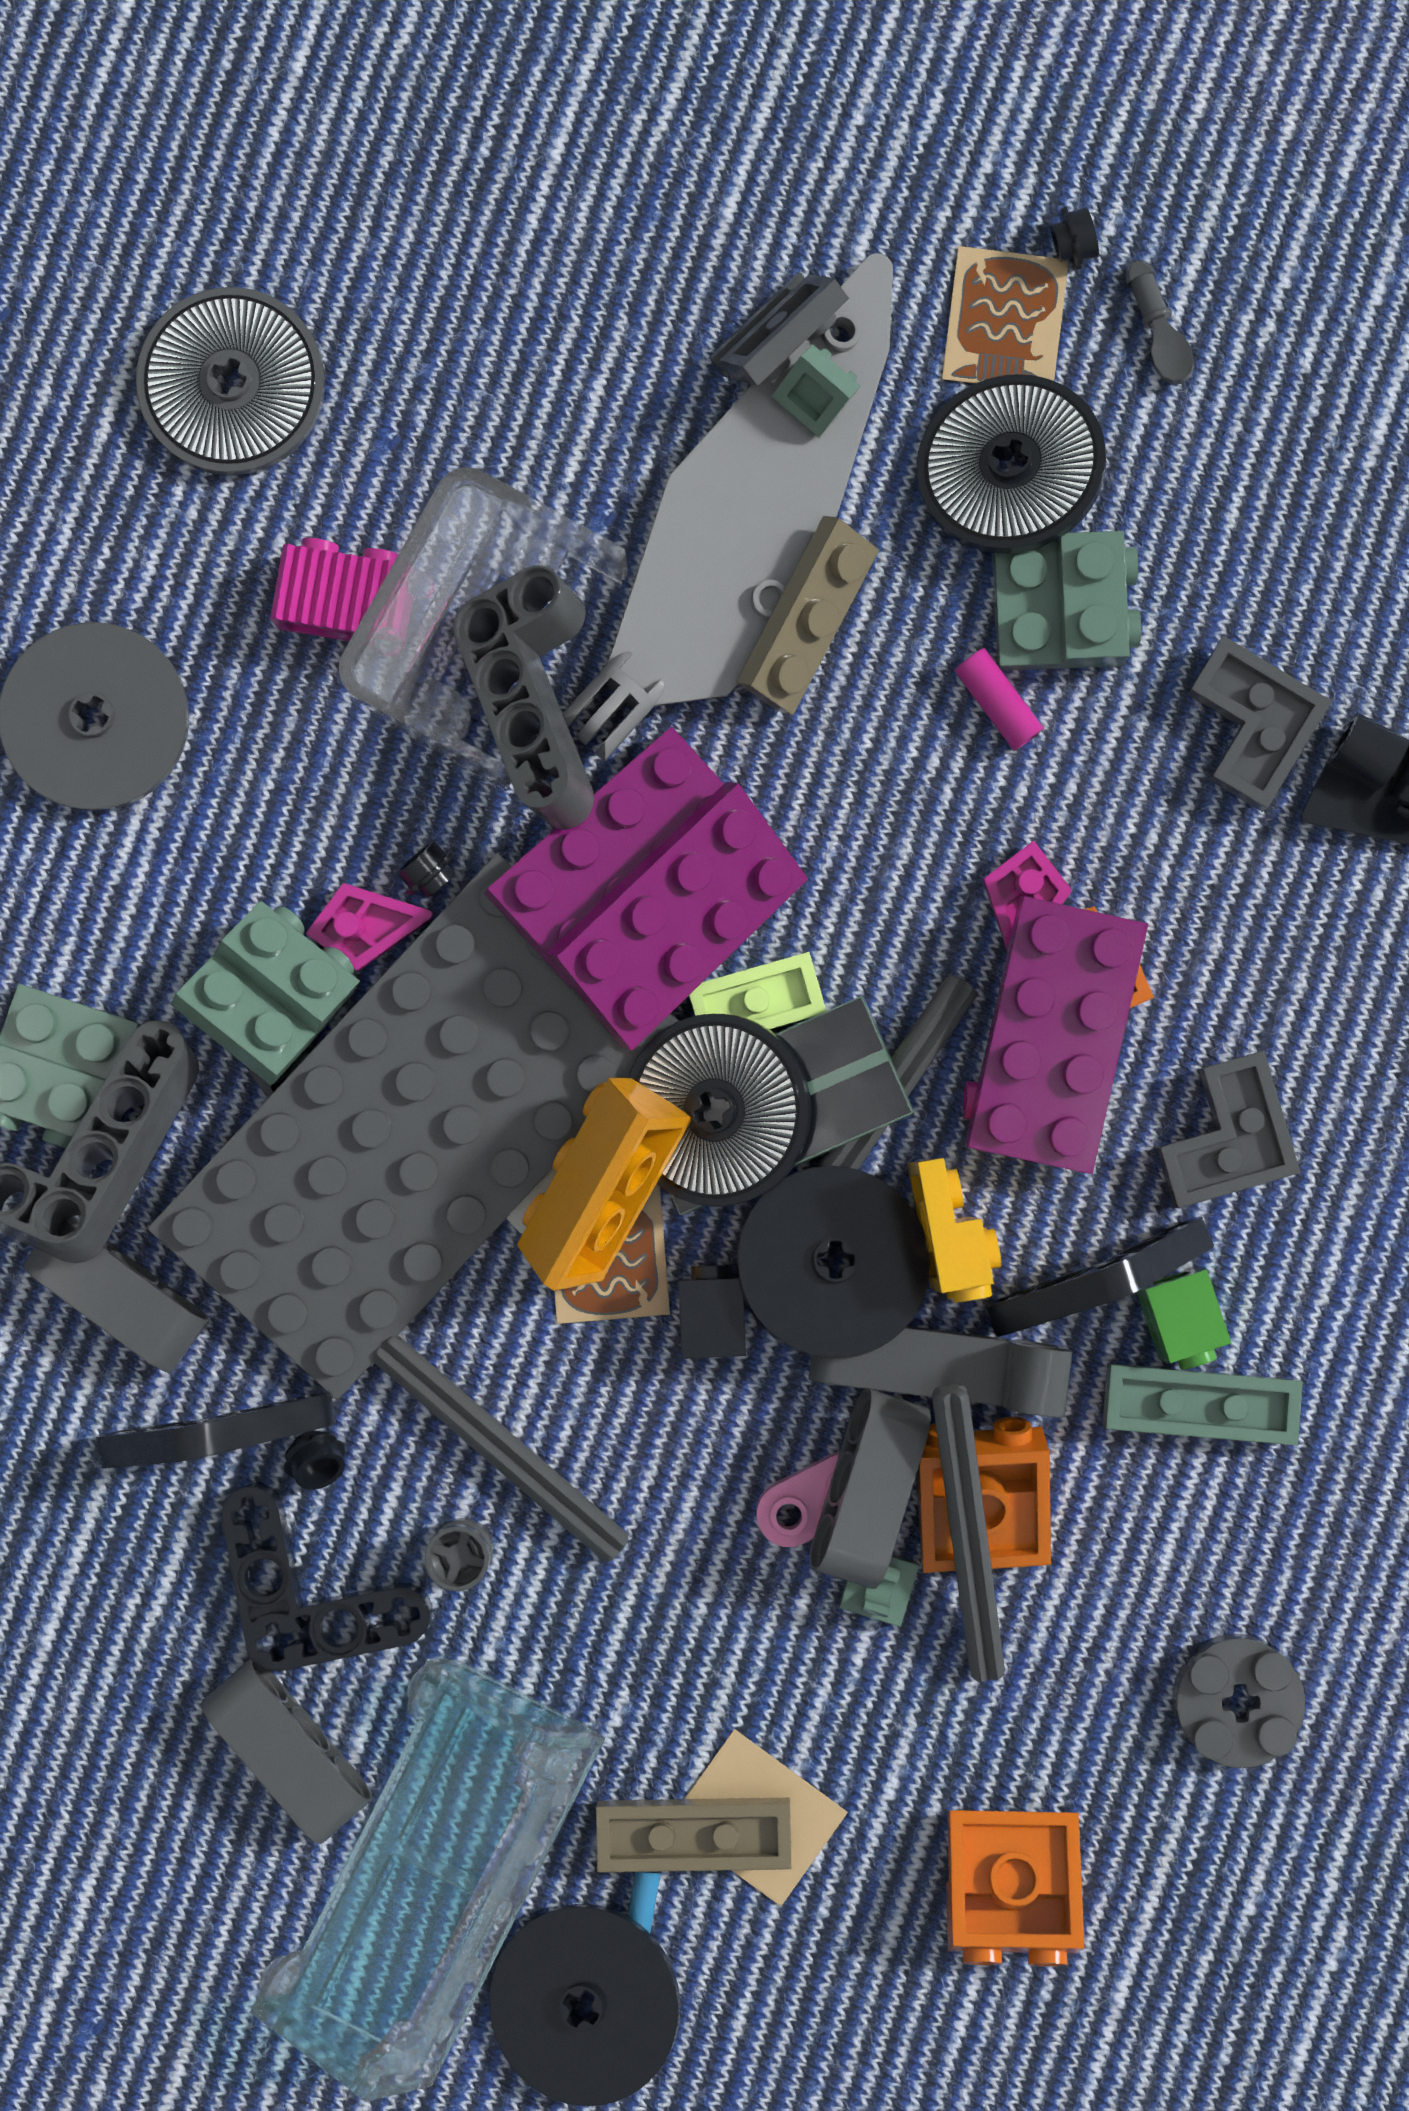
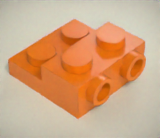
(1014, 1494)
(1014, 1886)

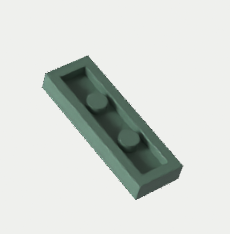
(1202, 1404)

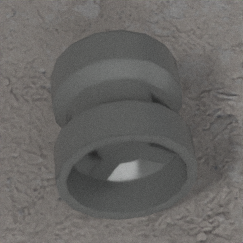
(455, 1565)

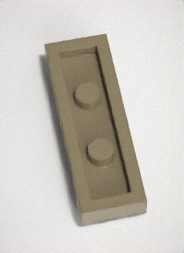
(808, 615)
(693, 1834)

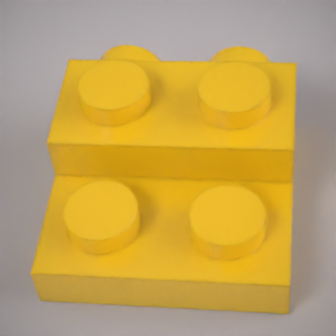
(958, 1248)

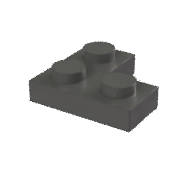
(1273, 717)
(1249, 1137)

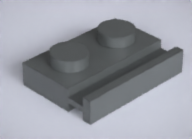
(789, 318)

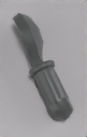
(1170, 349)

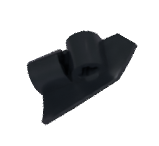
(1364, 784)

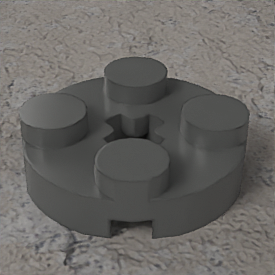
(1267, 1727)

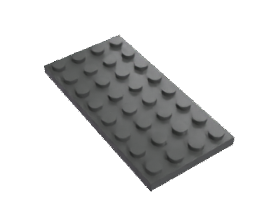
(397, 1142)

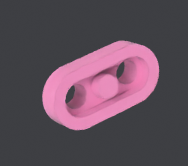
(804, 1489)

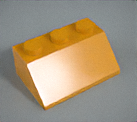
(600, 1183)

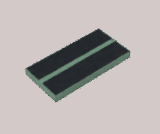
(847, 1077)

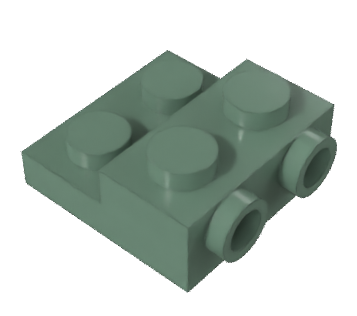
(1066, 603)
(267, 991)
(55, 1061)

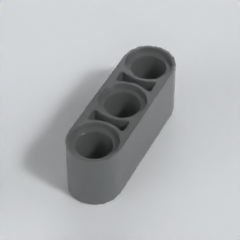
(123, 1301)
(870, 1488)
(286, 1751)

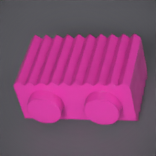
(326, 590)

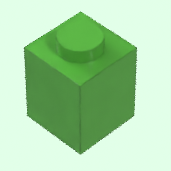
(1184, 1318)

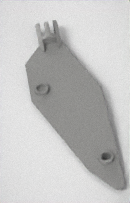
(737, 529)

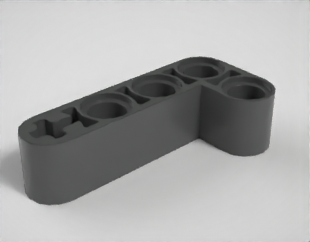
(531, 706)
(153, 1071)
(993, 1369)

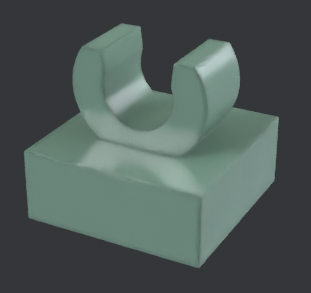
(816, 390)
(889, 1599)

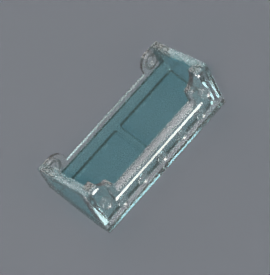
(430, 1883)

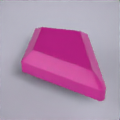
(1024, 874)
(366, 924)

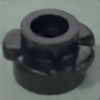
(1075, 237)
(427, 870)
(315, 1459)

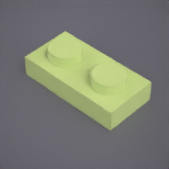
(766, 994)

